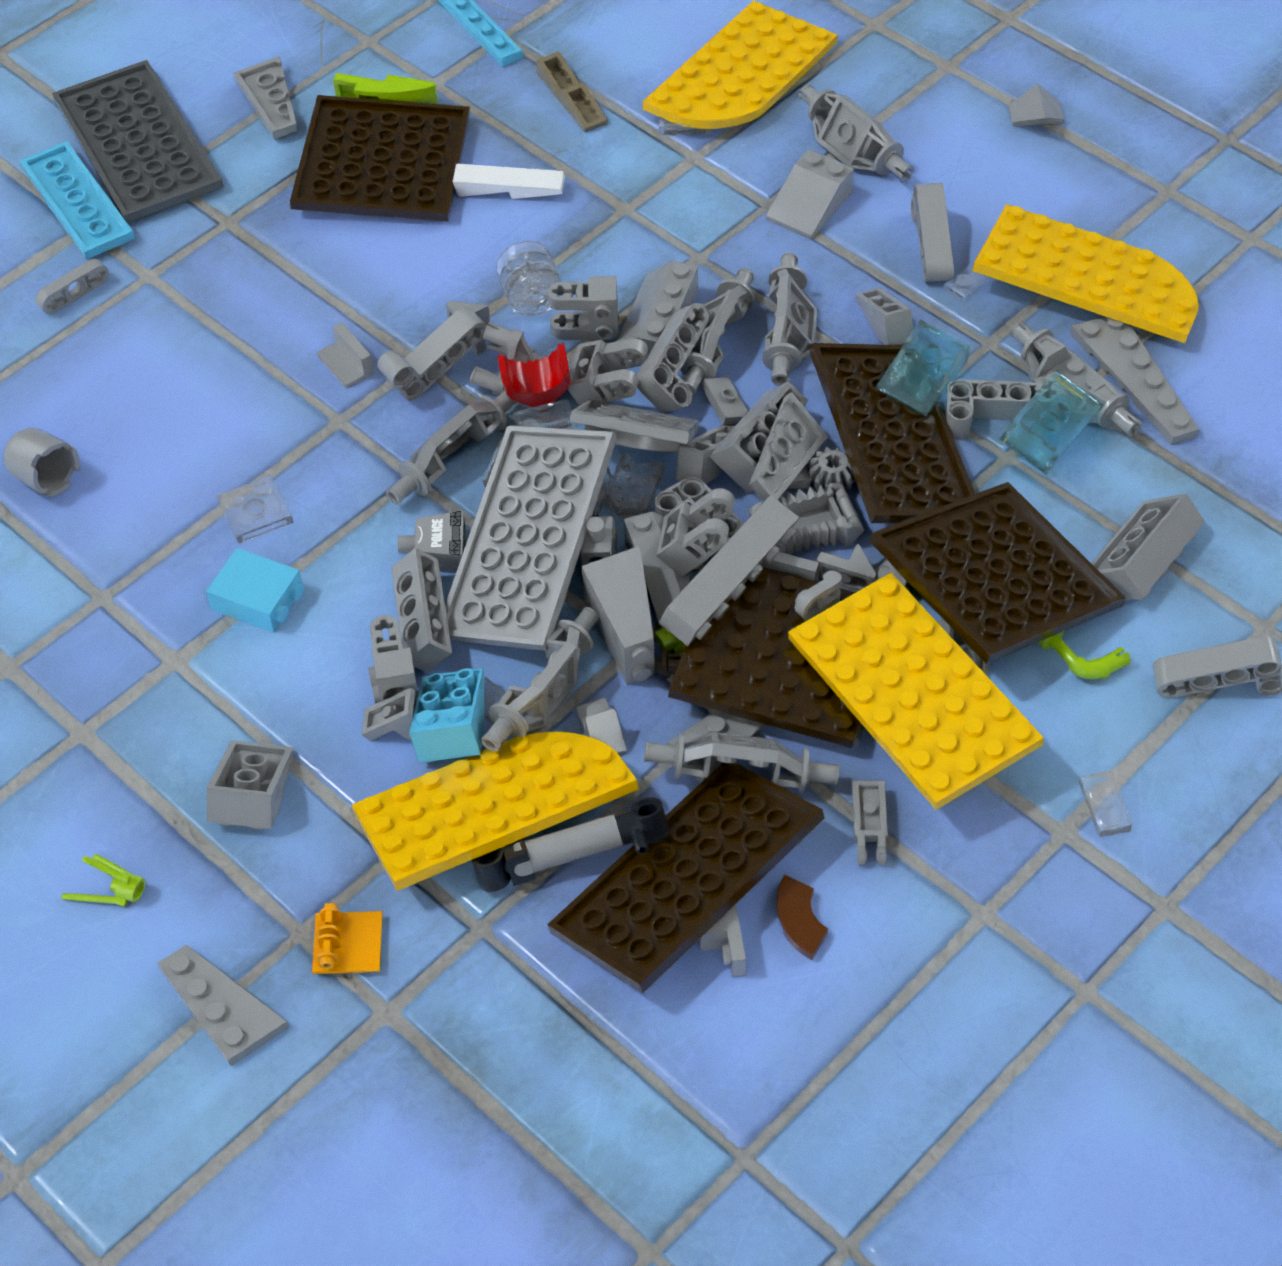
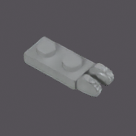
(869, 818)

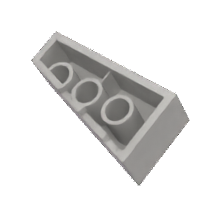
(744, 444)

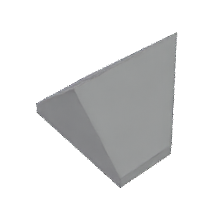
(1035, 108)

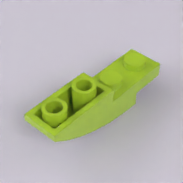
(393, 88)

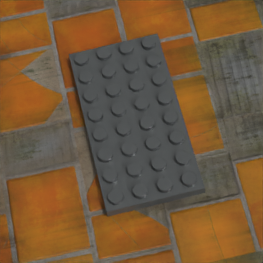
(137, 141)

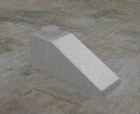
(886, 315)
(694, 457)

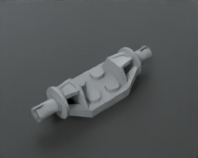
(853, 134)
(729, 306)
(795, 320)
(1069, 364)
(426, 458)
(547, 688)
(733, 747)

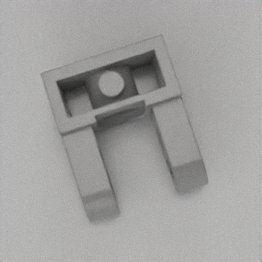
(600, 307)
(601, 371)
(686, 531)
(392, 664)

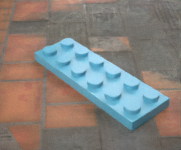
(77, 200)

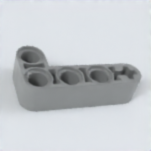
(930, 213)
(434, 355)
(659, 371)
(984, 400)
(690, 490)
(1221, 667)

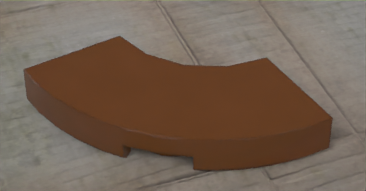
(797, 918)

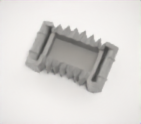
(821, 518)

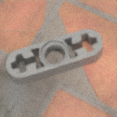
(51, 299)

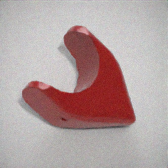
(536, 381)

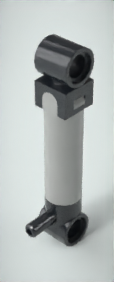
(521, 859)

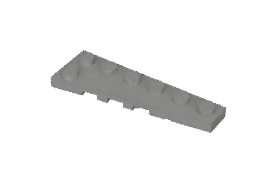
(1132, 366)

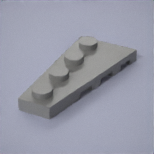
(787, 449)

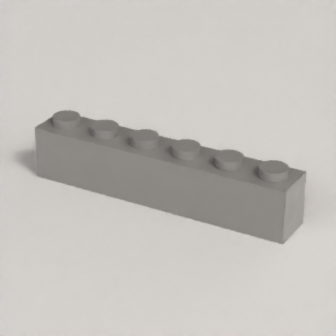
(728, 571)

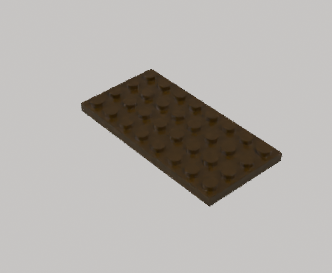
(896, 454)
(665, 900)

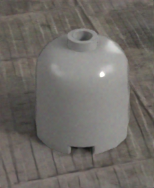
(41, 461)

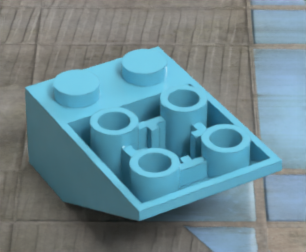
(449, 715)

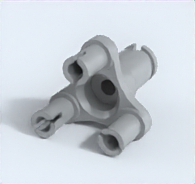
(508, 343)

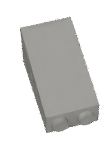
(619, 595)

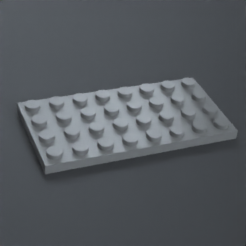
(527, 536)

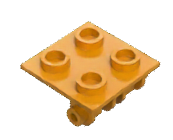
(346, 941)

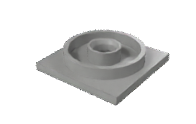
(636, 426)

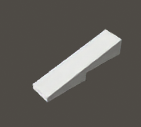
(519, 182)

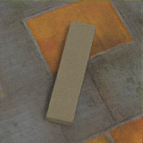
(570, 93)

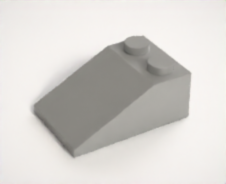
(811, 194)
(248, 785)

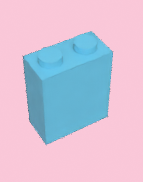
(255, 590)

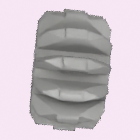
(830, 467)

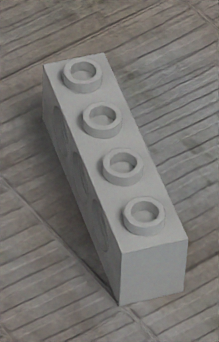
(421, 609)

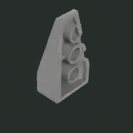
(661, 581)

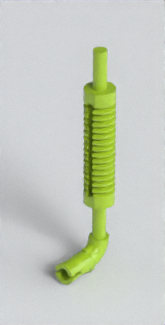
(1084, 668)

